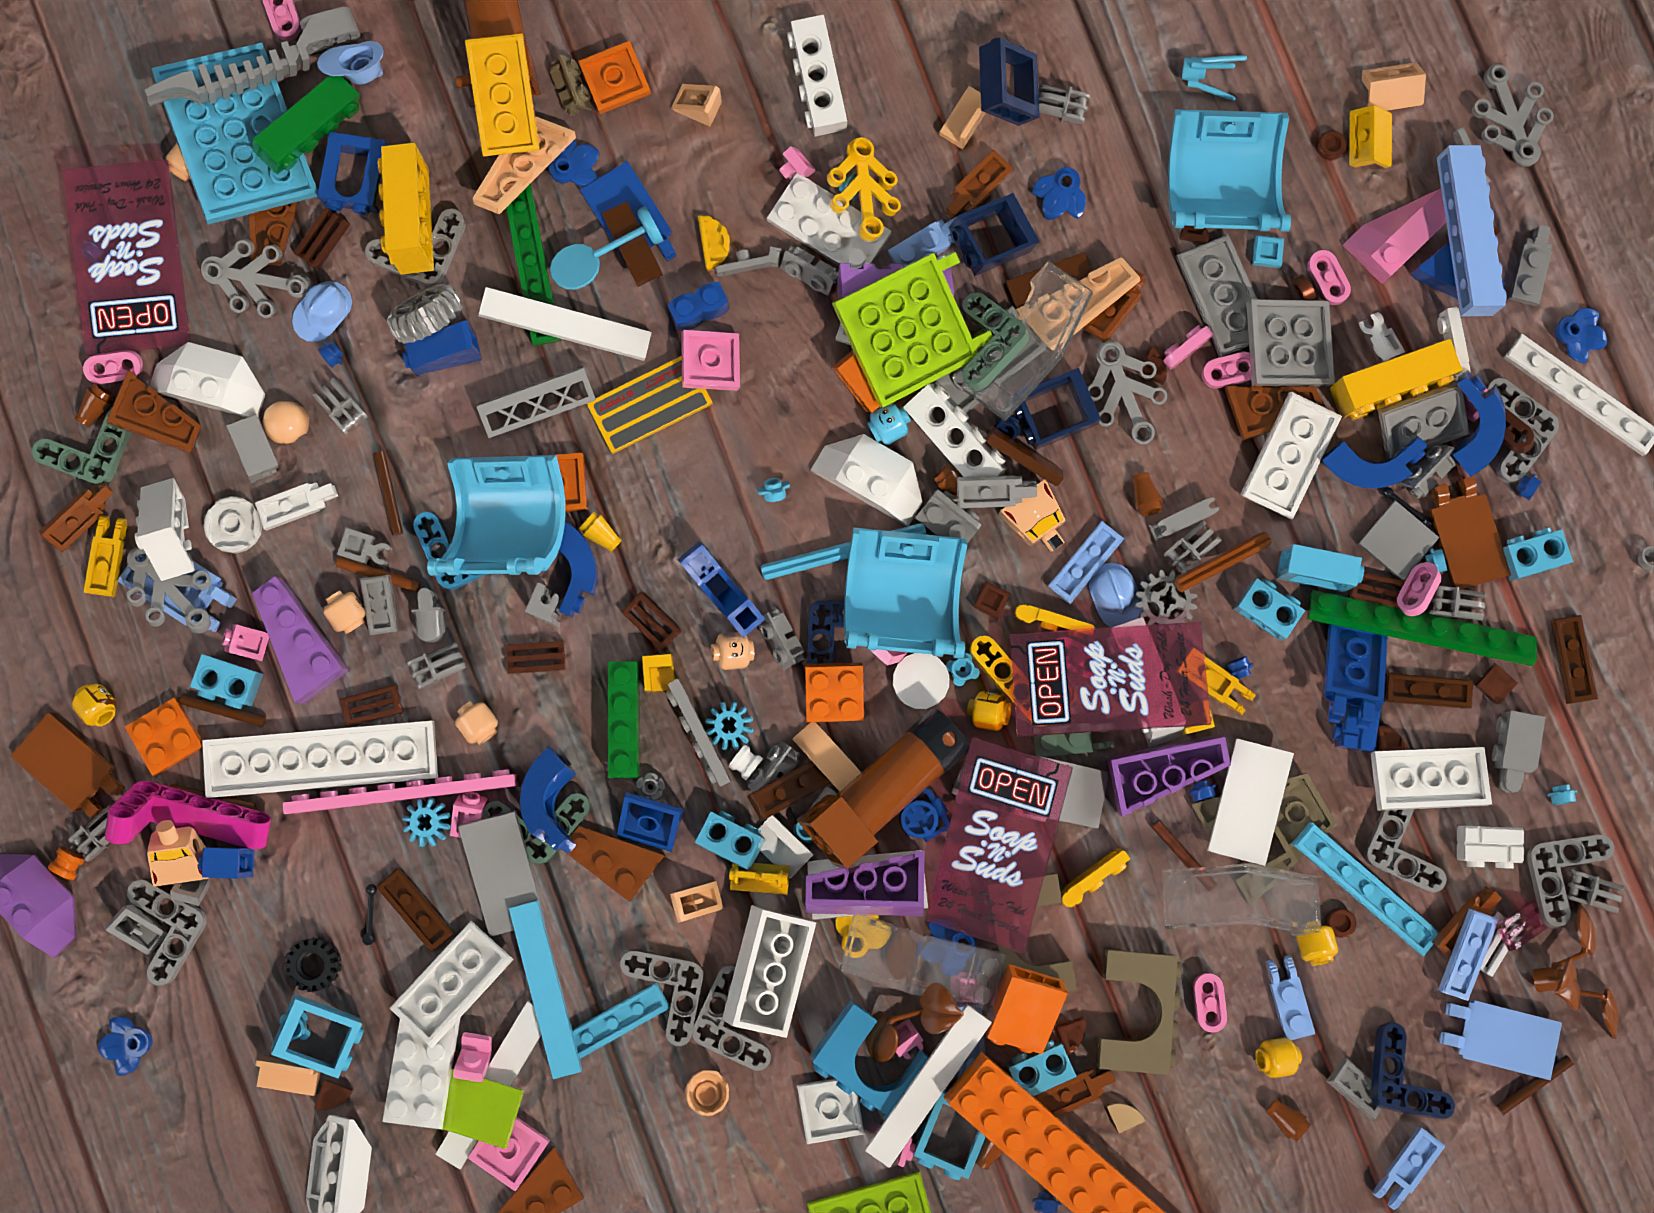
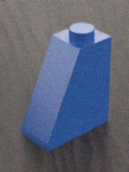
(1439, 272)
(443, 349)

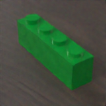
(306, 123)
(624, 719)

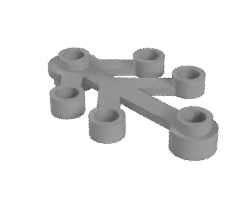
(1513, 119)
(251, 277)
(1125, 387)
(166, 587)

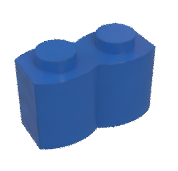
(705, 304)

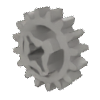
(1146, 597)

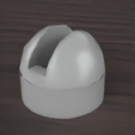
(1644, 556)

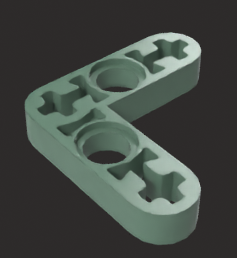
(1000, 332)
(87, 462)
(566, 806)

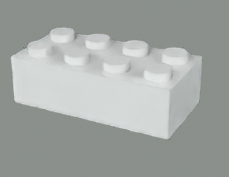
(768, 971)

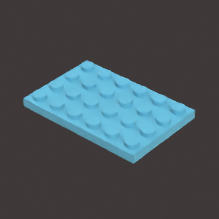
(219, 142)

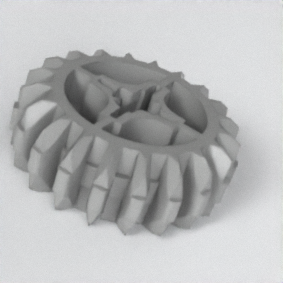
(424, 313)

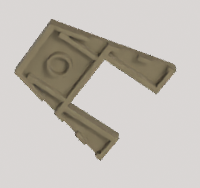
(1298, 807)

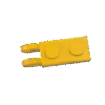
(105, 558)
(1049, 619)
(1221, 684)
(1092, 877)

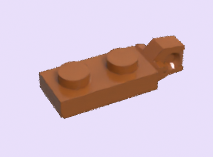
(979, 184)
(1110, 319)
(76, 516)
(1482, 902)
(1076, 1092)

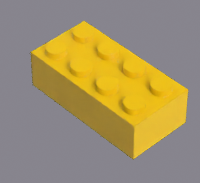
(406, 208)
(1396, 379)

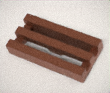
(312, 233)
(1380, 579)
(668, 638)
(535, 646)
(396, 699)

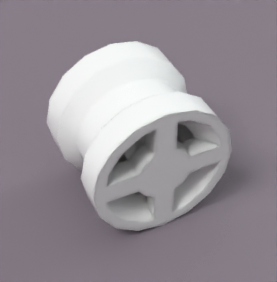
(745, 762)

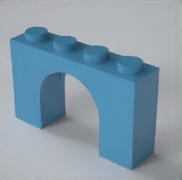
(837, 1055)

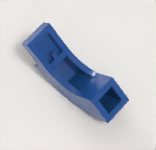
(1486, 441)
(1368, 474)
(583, 570)
(721, 589)
(538, 799)

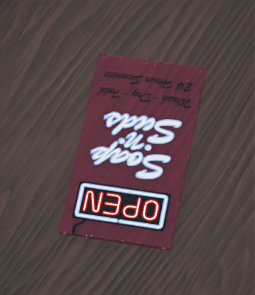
(126, 257)
(1109, 679)
(998, 844)

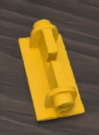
(760, 879)

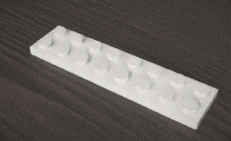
(320, 759)

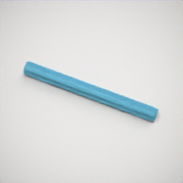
(820, 557)

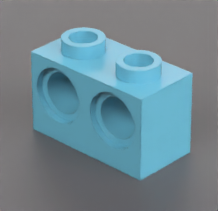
(1536, 558)
(1265, 616)
(227, 675)
(728, 844)
(1043, 1077)

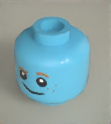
(889, 423)

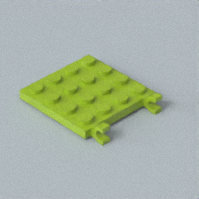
(908, 328)

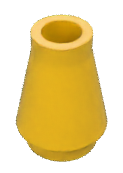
(600, 532)

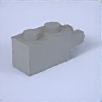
(1517, 748)

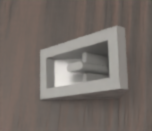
(137, 928)

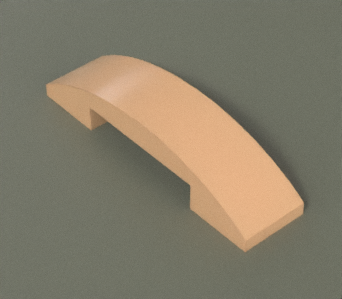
(826, 755)

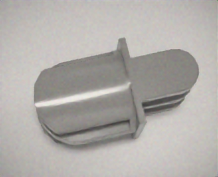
(1056, 101)
(342, 408)
(1190, 549)
(1454, 603)
(429, 617)
(435, 666)
(96, 832)
(1591, 891)

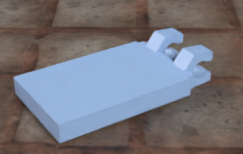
(196, 597)
(1505, 1038)

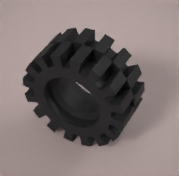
(295, 968)

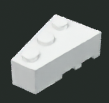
(162, 529)

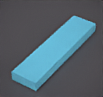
(620, 1019)

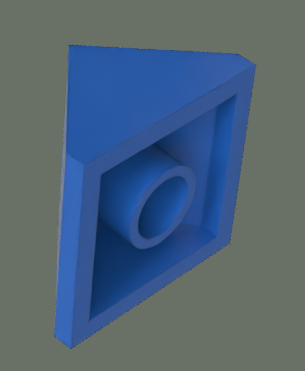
(649, 821)

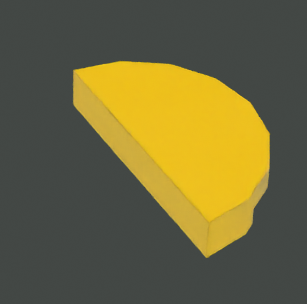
(714, 242)

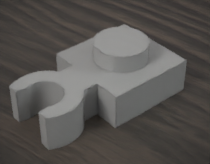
(360, 547)

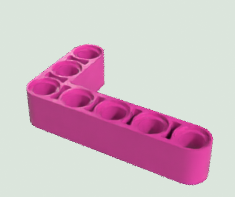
(208, 816)

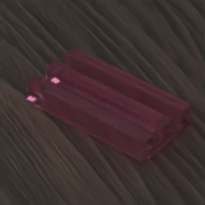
(1533, 919)

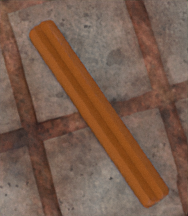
(1222, 561)

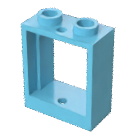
(1319, 568)
(289, 1023)
(929, 1159)

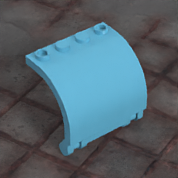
(1227, 170)
(505, 516)
(904, 592)

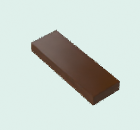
(636, 251)
(1020, 287)
(1024, 456)
(1574, 659)
(1428, 691)
(787, 790)
(415, 910)

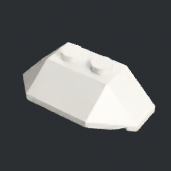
(209, 380)
(872, 475)
(338, 1168)

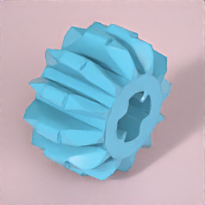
(739, 724)
(416, 822)

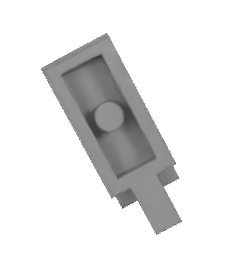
(1532, 268)
(993, 491)

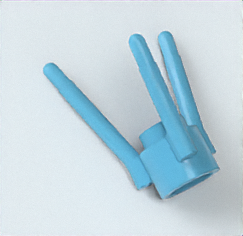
(1195, 69)

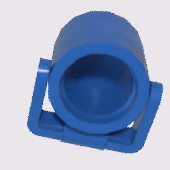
(921, 818)

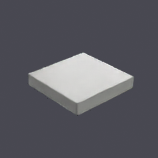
(829, 1111)

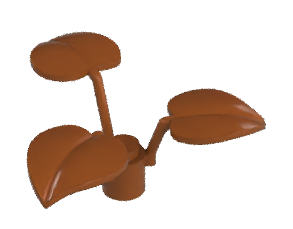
(1565, 980)
(937, 1016)

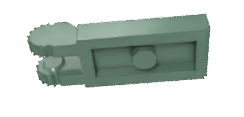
(1067, 744)

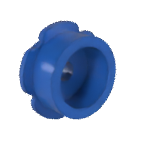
(331, 354)
(1528, 486)
(1239, 667)
(1202, 791)
(1046, 1203)

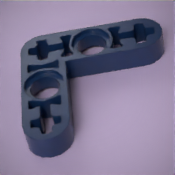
(834, 620)
(1393, 1082)

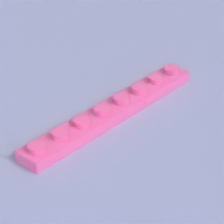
(388, 793)

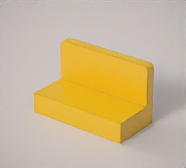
(1370, 137)

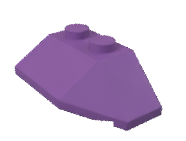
(36, 903)

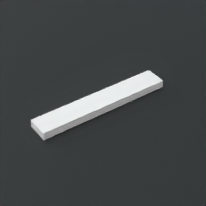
(564, 324)
(1581, 394)
(503, 1069)
(927, 1086)

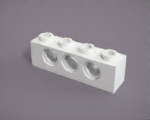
(814, 33)
(921, 410)

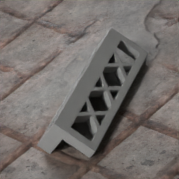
(531, 391)

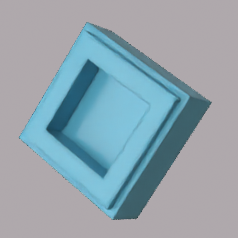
(1268, 251)

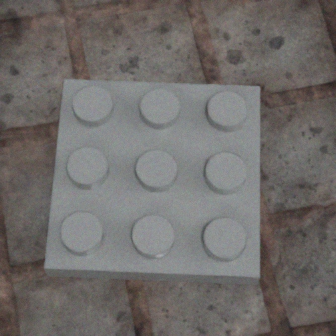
(1290, 343)

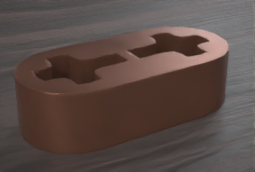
(1519, 428)

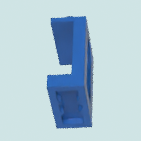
(365, 199)

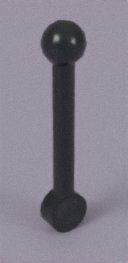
(1388, 493)
(369, 938)

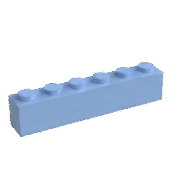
(1471, 230)

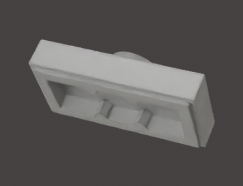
(380, 604)
(1355, 1087)

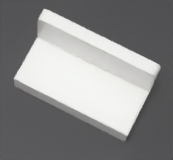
(782, 846)

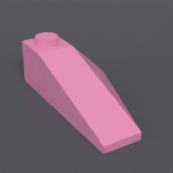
(1394, 237)

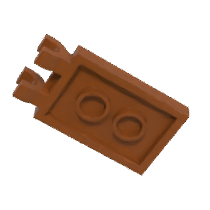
(1467, 535)
(66, 765)

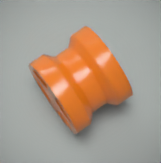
(66, 863)

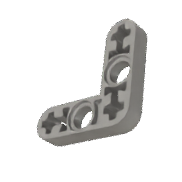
(441, 270)
(1541, 439)
(1394, 855)
(1556, 861)
(178, 930)
(674, 978)
(715, 1020)

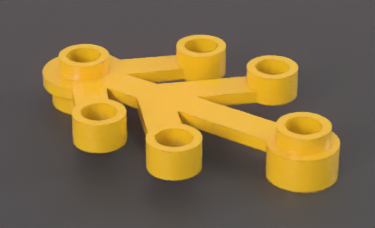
(865, 185)

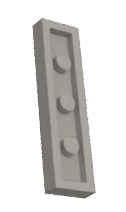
(703, 744)

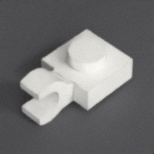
(1385, 341)

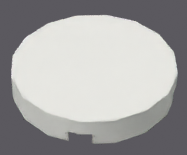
(232, 525)
(921, 680)

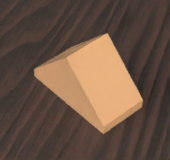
(698, 102)
(696, 901)

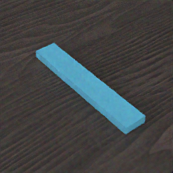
(1365, 888)
(545, 989)

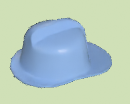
(355, 62)
(321, 311)
(1114, 594)

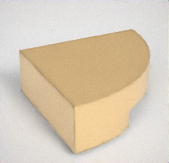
(1124, 1116)

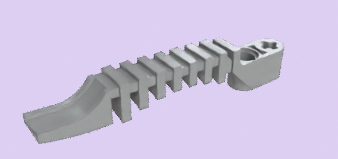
(319, 33)

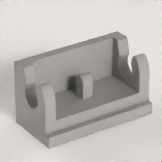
(253, 448)
(543, 607)

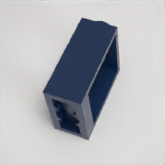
(994, 98)
(1014, 223)
(1082, 398)

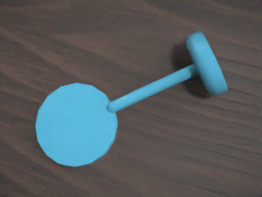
(579, 264)

